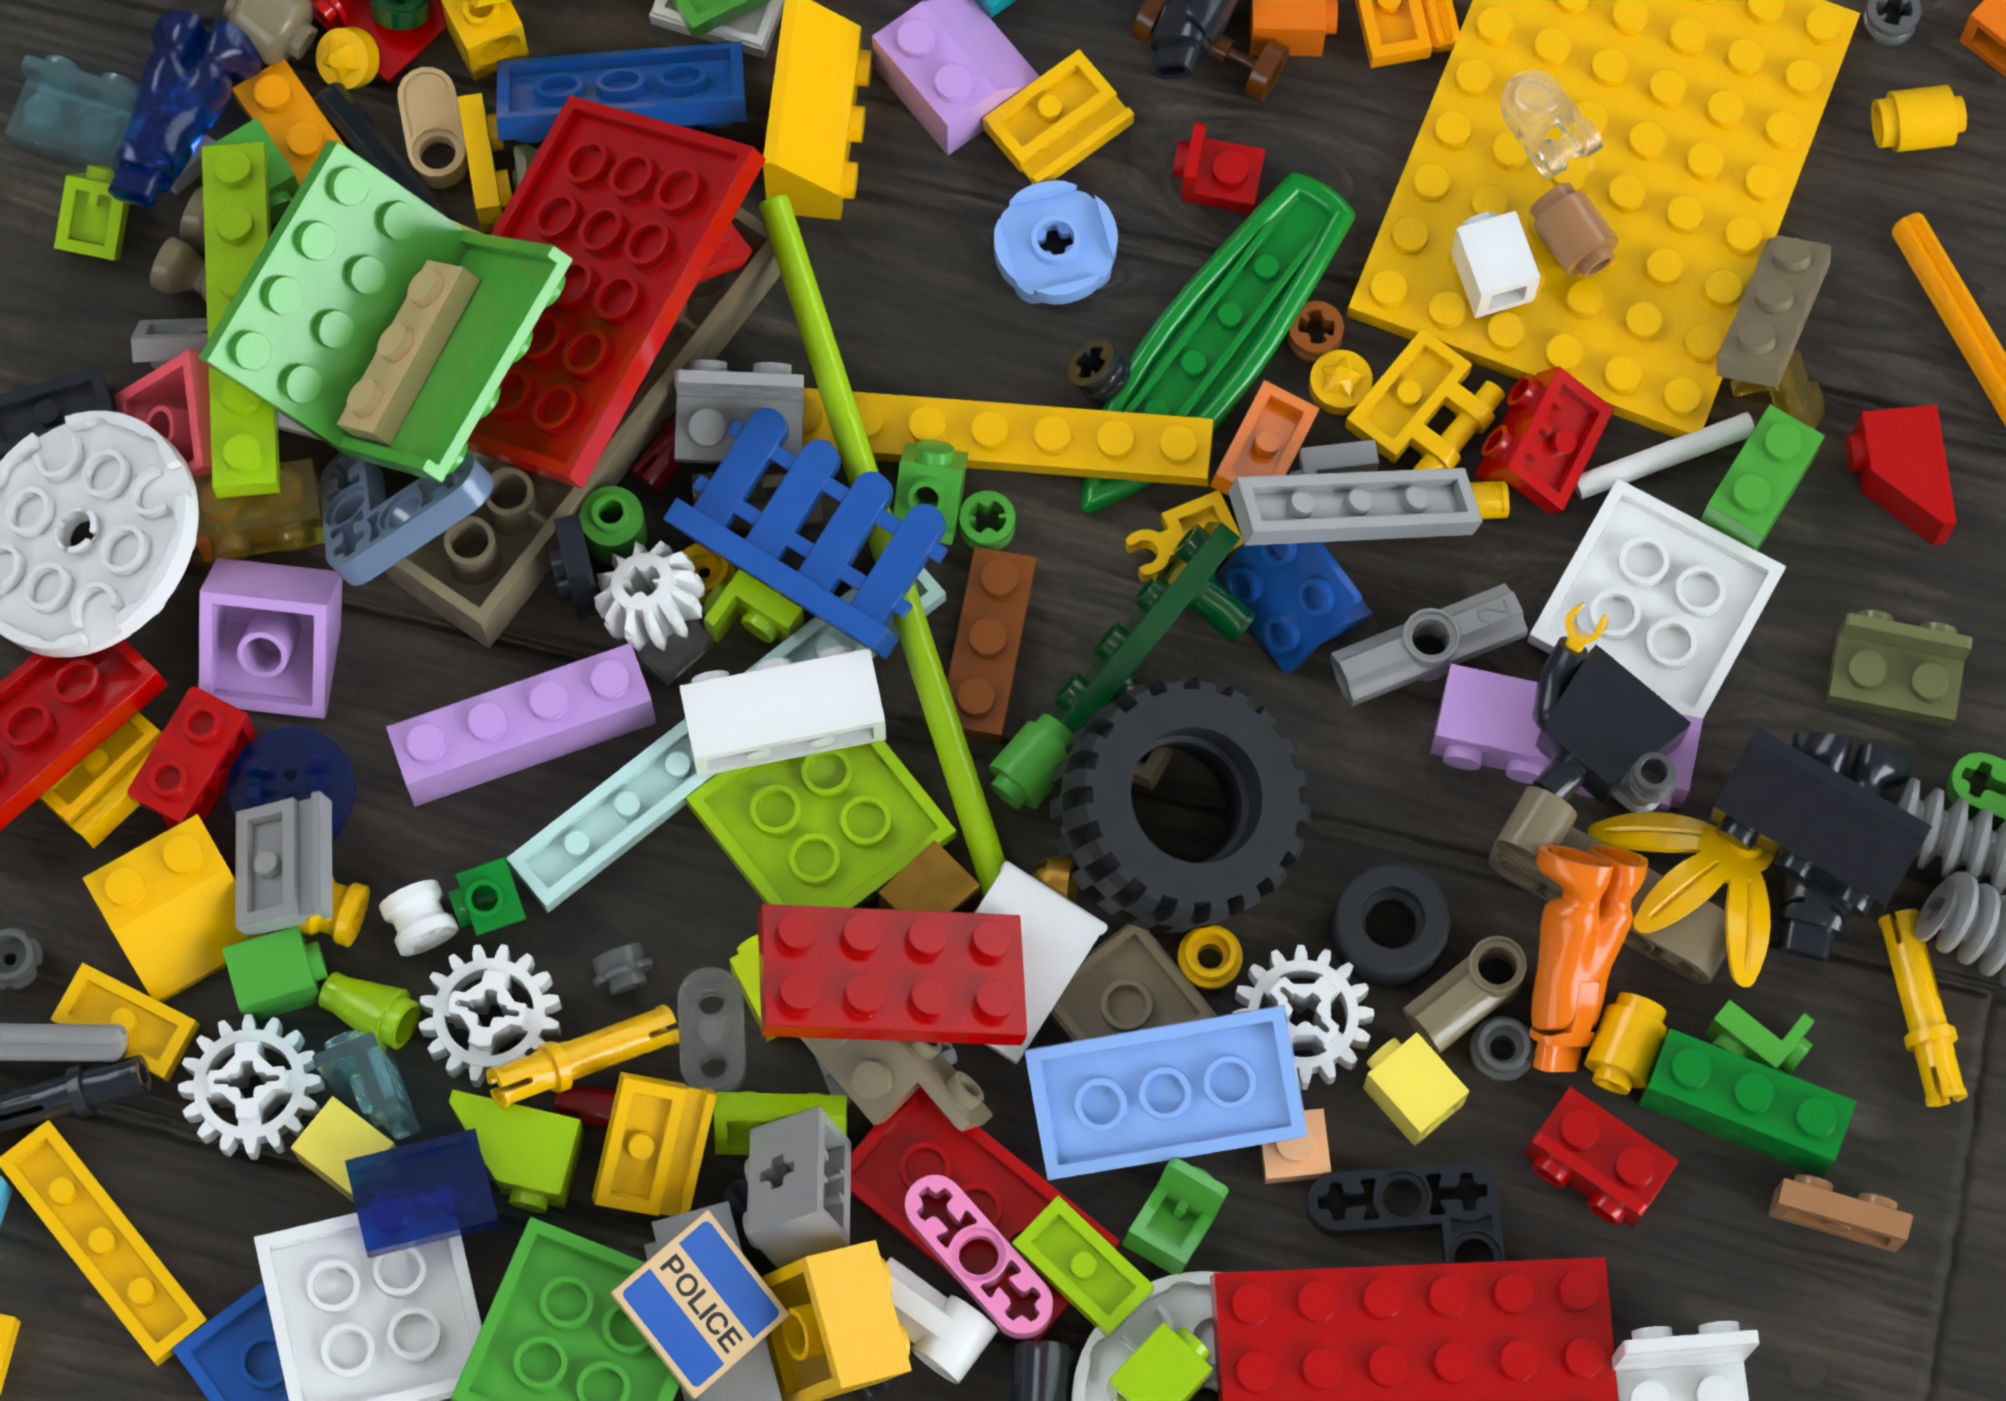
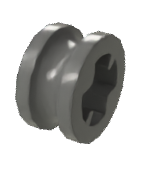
(1886, 33)

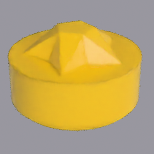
(347, 57)
(1339, 381)

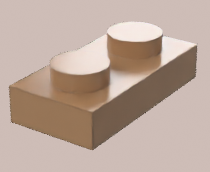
(1866, 1220)

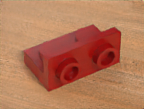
(1545, 437)
(192, 759)
(1599, 1159)

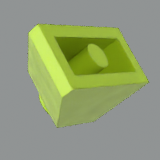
(524, 1149)

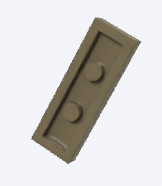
(1773, 311)

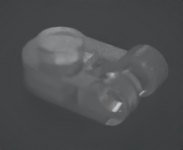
(1534, 105)

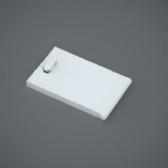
(1053, 942)

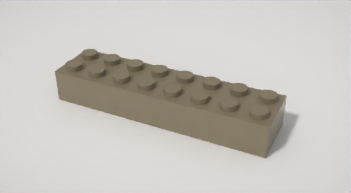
(499, 553)

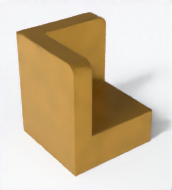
(931, 884)

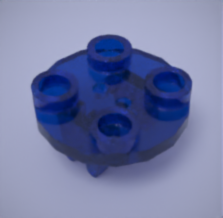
(318, 761)

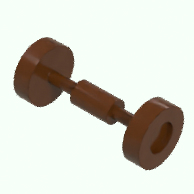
(1265, 69)

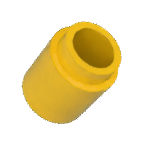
(1918, 118)
(1626, 1043)

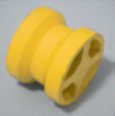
(348, 914)

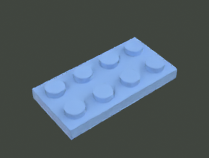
(1166, 1092)

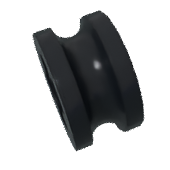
(1098, 371)

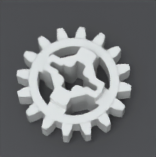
(495, 989)
(1320, 997)
(223, 1086)

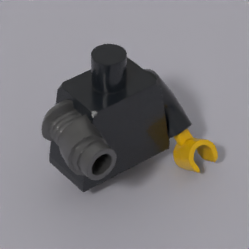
(1603, 726)

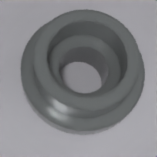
(1507, 1030)

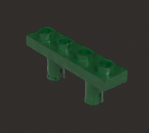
(1160, 602)

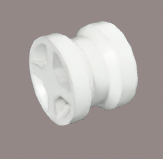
(418, 917)

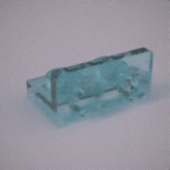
(71, 111)
(372, 1072)

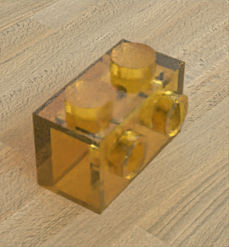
(261, 522)

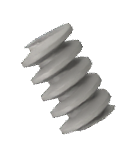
(1956, 838)
(1968, 916)

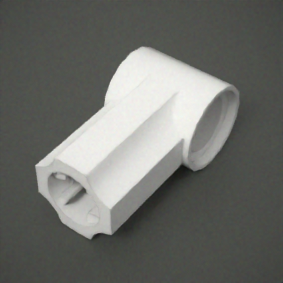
(942, 1330)

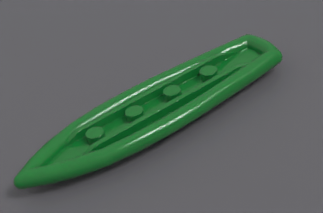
(1230, 315)

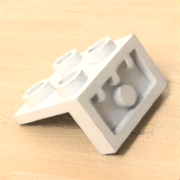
(1685, 1366)

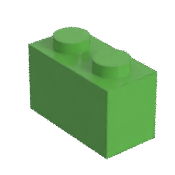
(1762, 478)

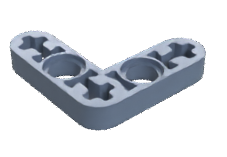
(373, 533)

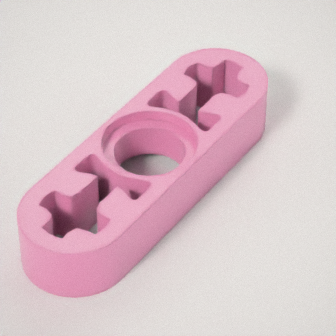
(934, 1230)

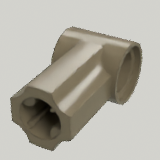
(1463, 996)

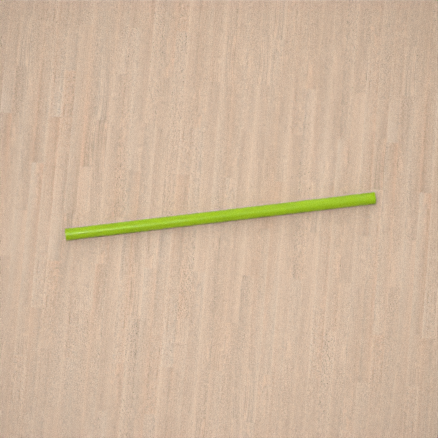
(856, 460)

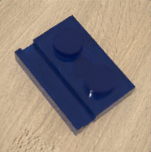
(421, 1193)

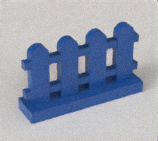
(836, 548)

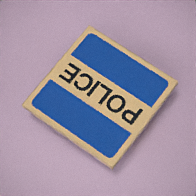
(699, 1304)

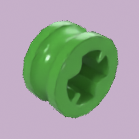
(985, 503)

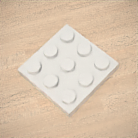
(1672, 596)
(367, 1324)

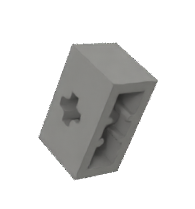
(798, 1187)

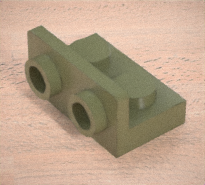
(1898, 667)

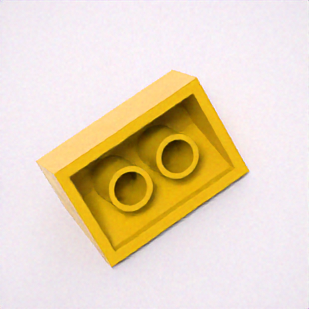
(815, 110)

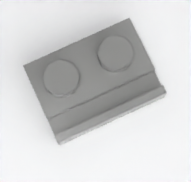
(283, 864)

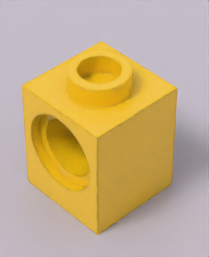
(485, 34)

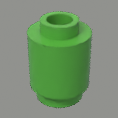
(612, 523)
(1028, 763)

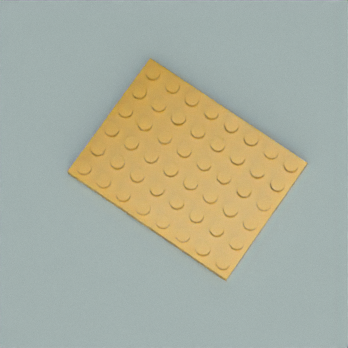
(1699, 156)

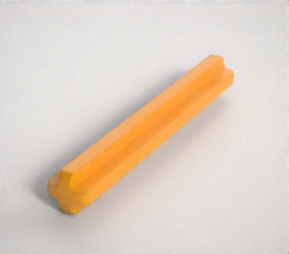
(1954, 306)

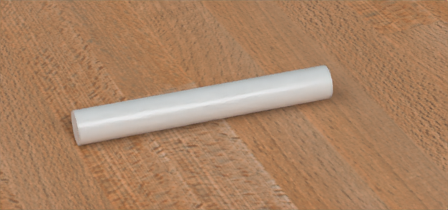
(1665, 455)

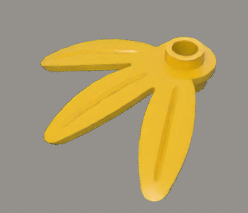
(1698, 879)

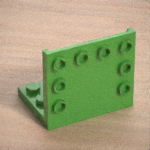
(335, 284)

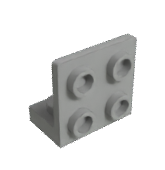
(713, 398)

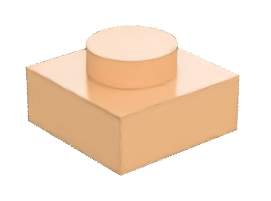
(1300, 1157)

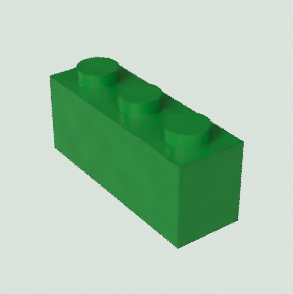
(1747, 1103)

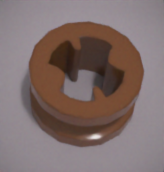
(1329, 320)

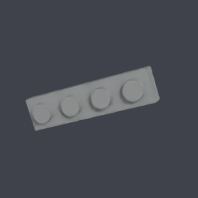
(1354, 506)

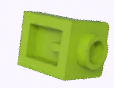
(90, 217)
(763, 609)

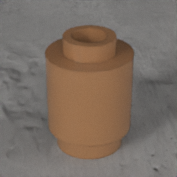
(1574, 231)

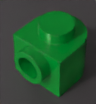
(486, 898)

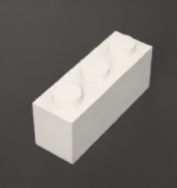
(783, 710)

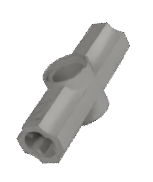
(1463, 628)

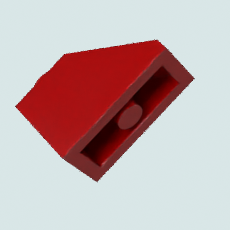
(1905, 468)

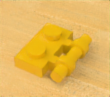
(1412, 394)

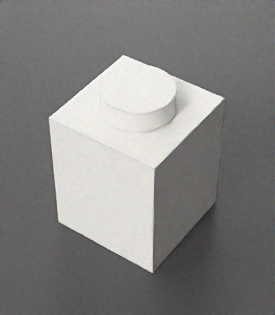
(1494, 263)

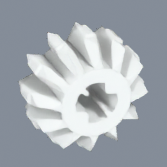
(649, 596)

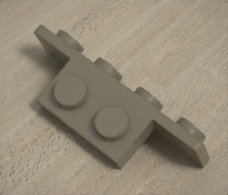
(887, 1073)

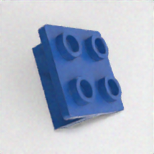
(1296, 596)

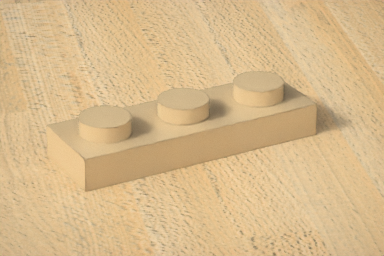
(408, 351)

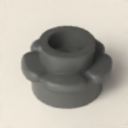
(28, 954)
(622, 969)

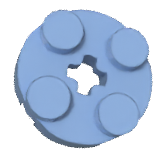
(1075, 215)

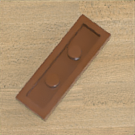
(990, 640)

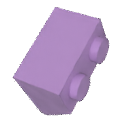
(949, 67)
(269, 636)

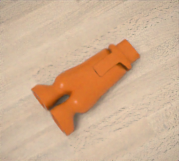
(1579, 945)

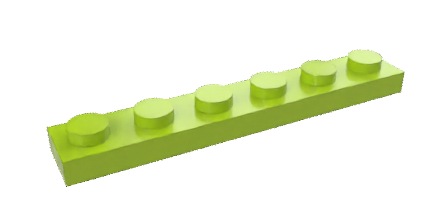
(234, 234)

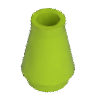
(371, 1008)

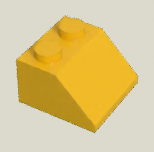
(170, 908)
(838, 1326)

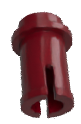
(657, 464)
(586, 1103)

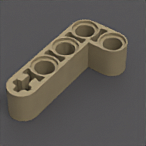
(1688, 947)

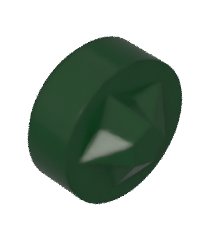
(400, 13)

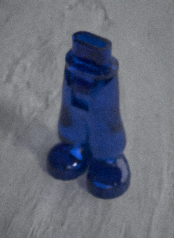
(178, 102)

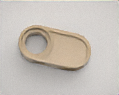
(430, 117)

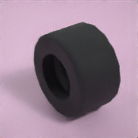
(1398, 886)

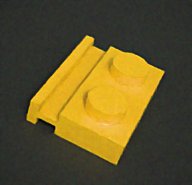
(1058, 119)
(94, 792)
(653, 1146)

